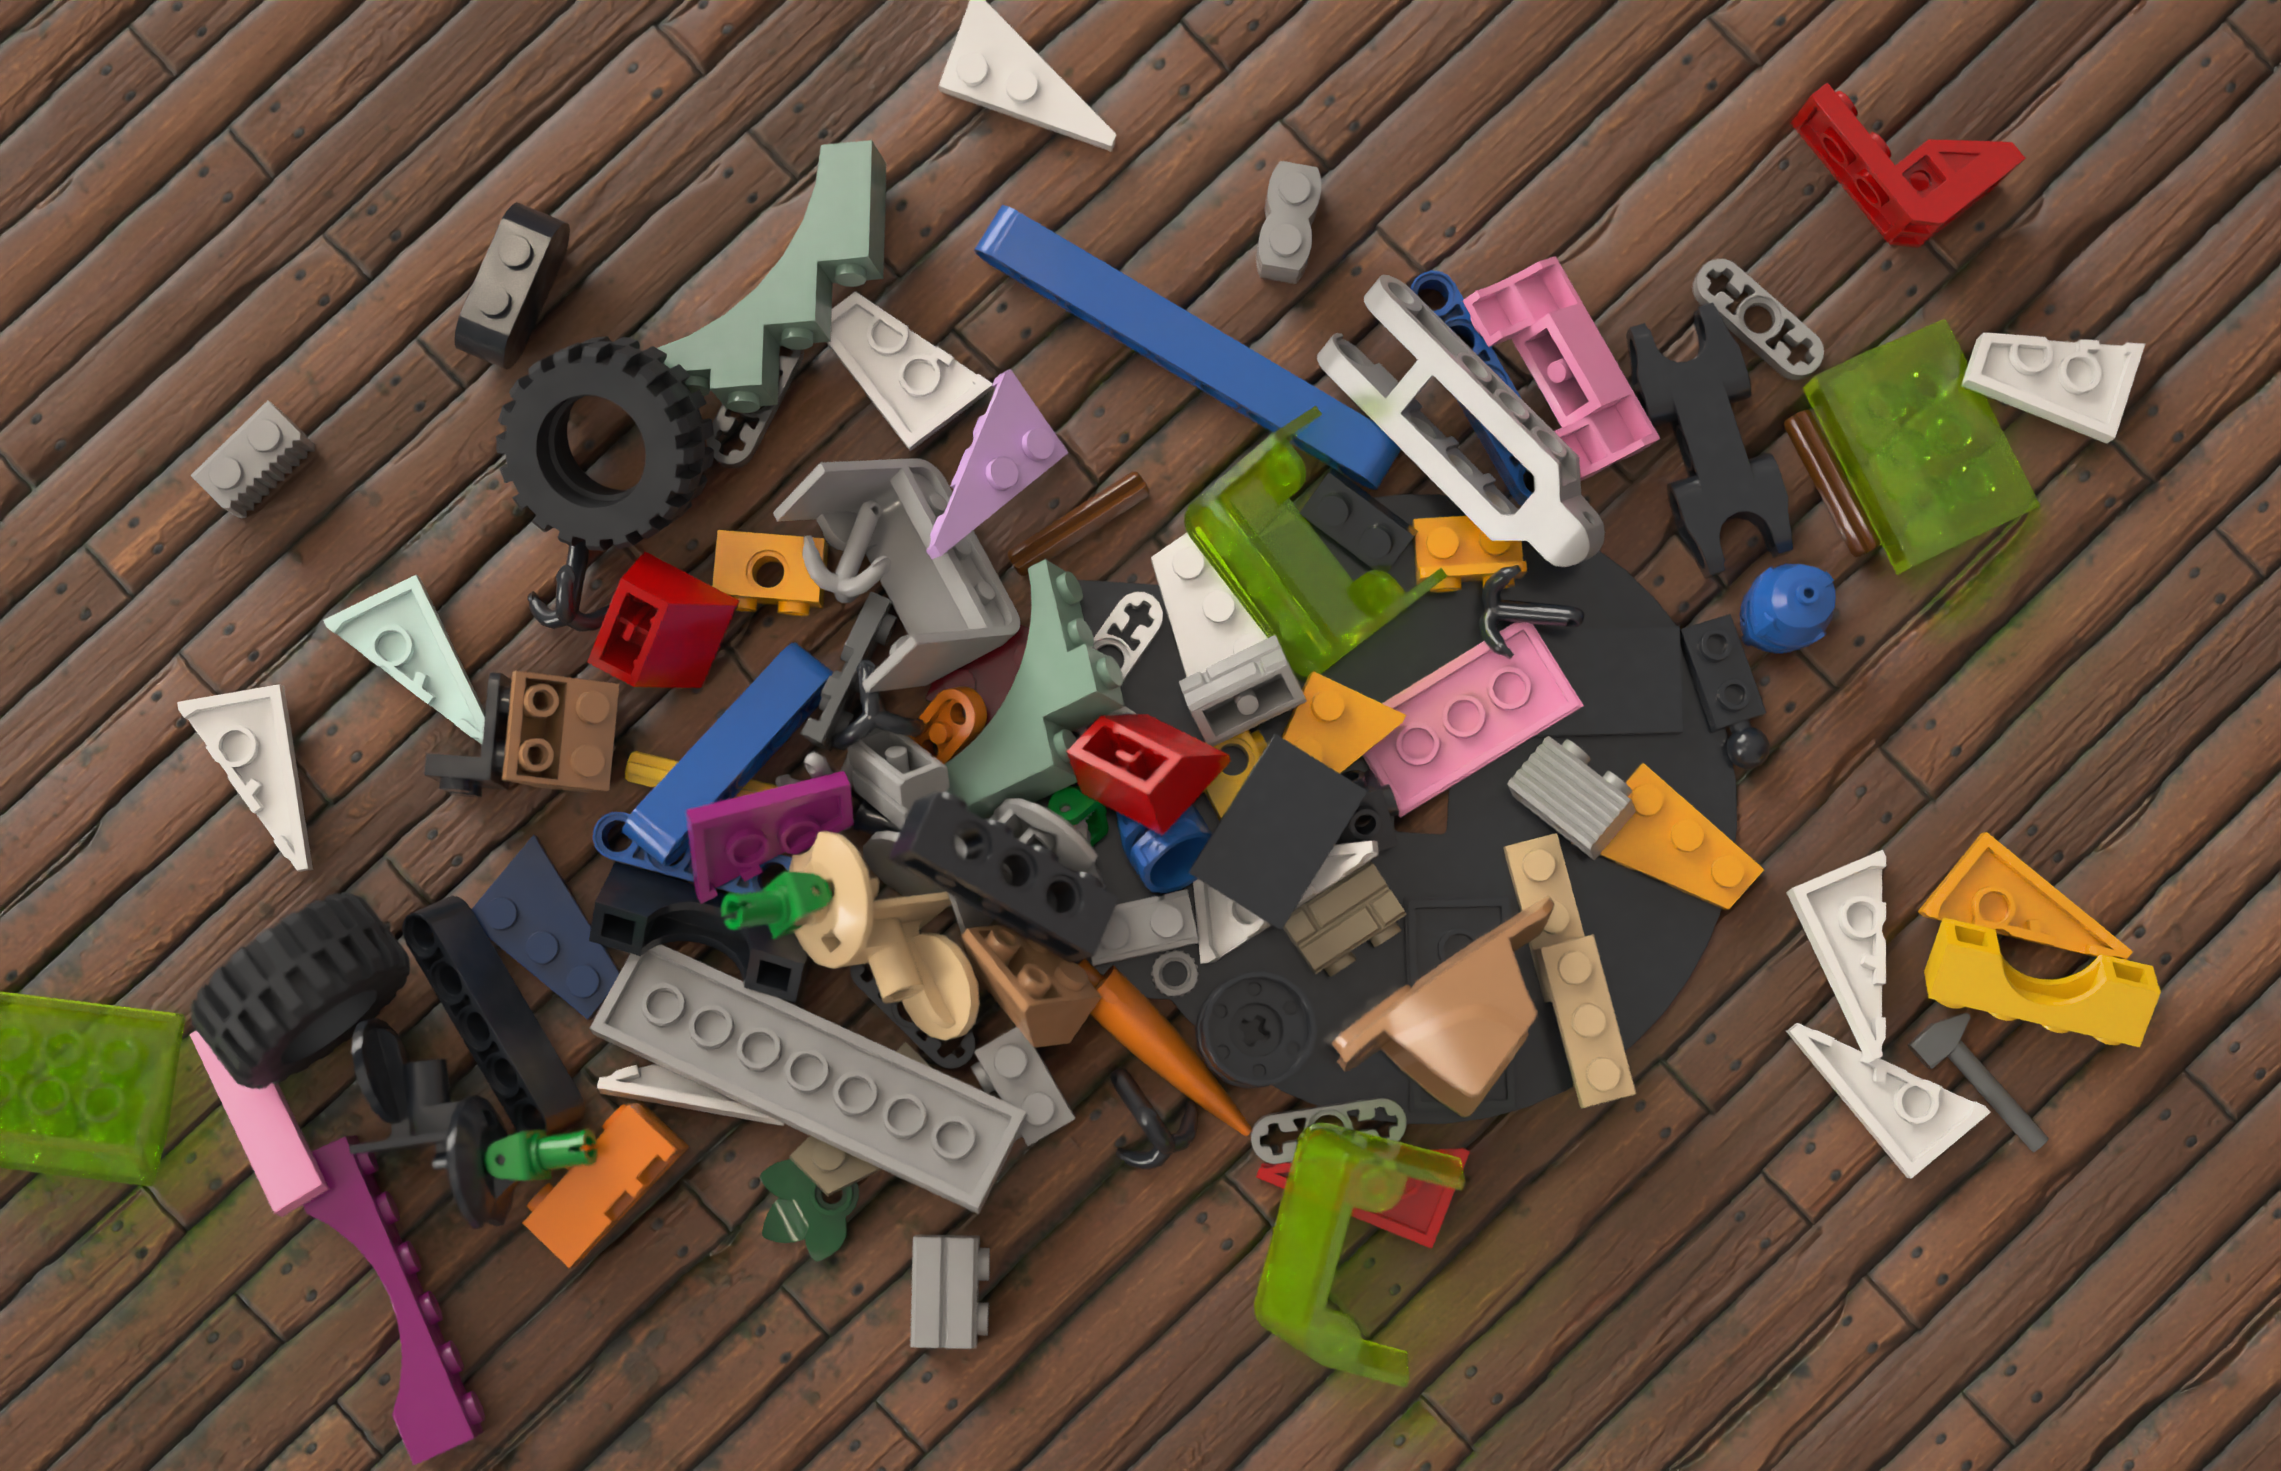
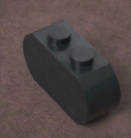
(512, 285)

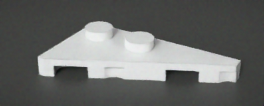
(1844, 925)

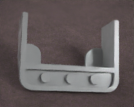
(947, 603)

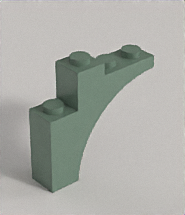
(1055, 692)

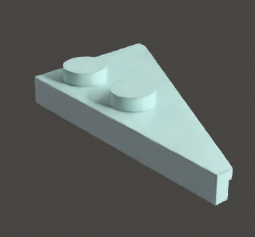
(408, 641)

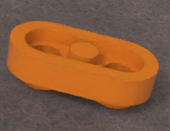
(947, 725)

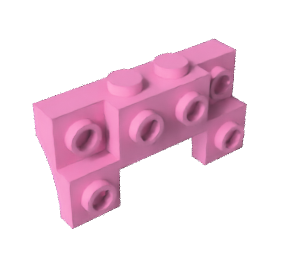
(1568, 362)

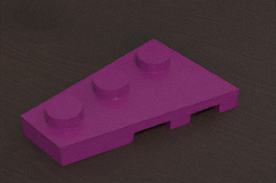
(749, 830)

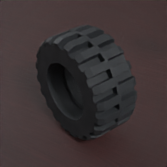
(551, 478)
(299, 990)

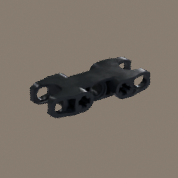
(1720, 476)

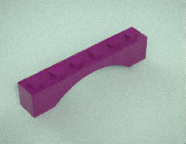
(431, 1401)

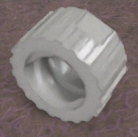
(1190, 981)

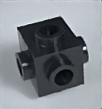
(1374, 813)

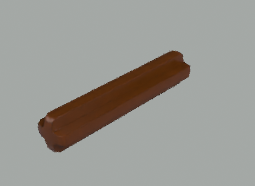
(1831, 483)
(1079, 522)

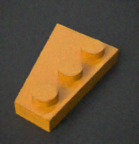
(1679, 845)

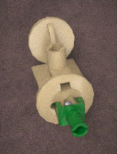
(838, 924)

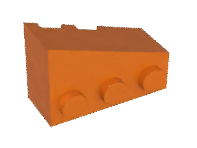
(595, 1197)

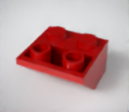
(662, 627)
(1144, 768)

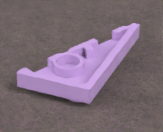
(1006, 455)

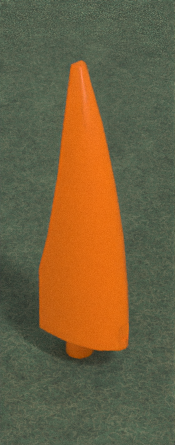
(1155, 1042)

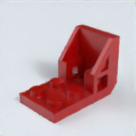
(1918, 193)

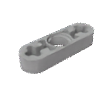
(1780, 315)
(1285, 1121)

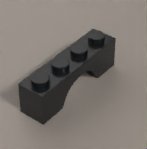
(649, 909)

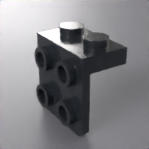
(466, 774)

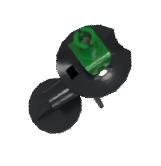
(468, 1134)

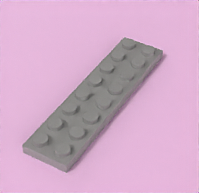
(811, 1074)

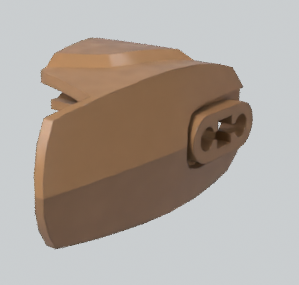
(1458, 1020)

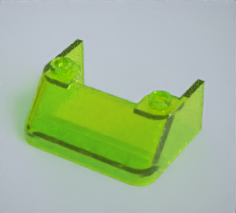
(1283, 566)
(1326, 1179)

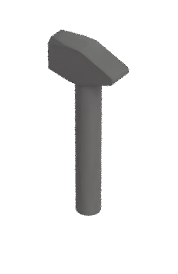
(1944, 1040)

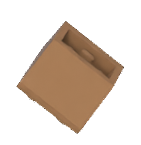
(560, 732)
(1031, 984)

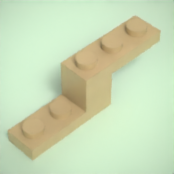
(1571, 974)

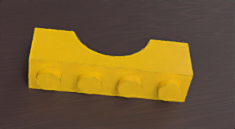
(2105, 1000)

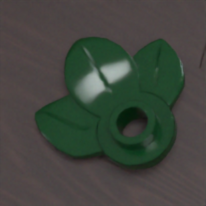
(804, 1212)

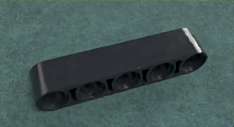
(493, 1017)

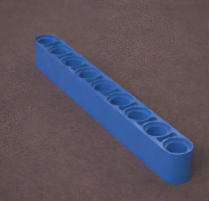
(1185, 345)

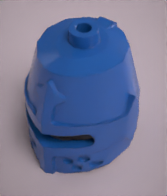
(1787, 608)
(1164, 858)

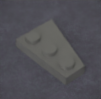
(872, 627)

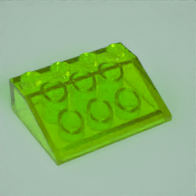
(1920, 446)
(85, 1087)

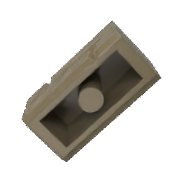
(1344, 918)

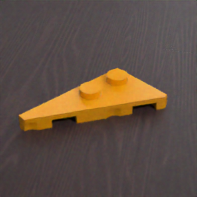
(1338, 722)
(2005, 894)

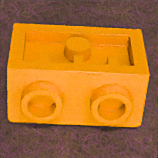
(1461, 552)

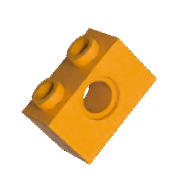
(743, 553)

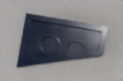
(544, 930)

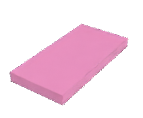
(1470, 716)

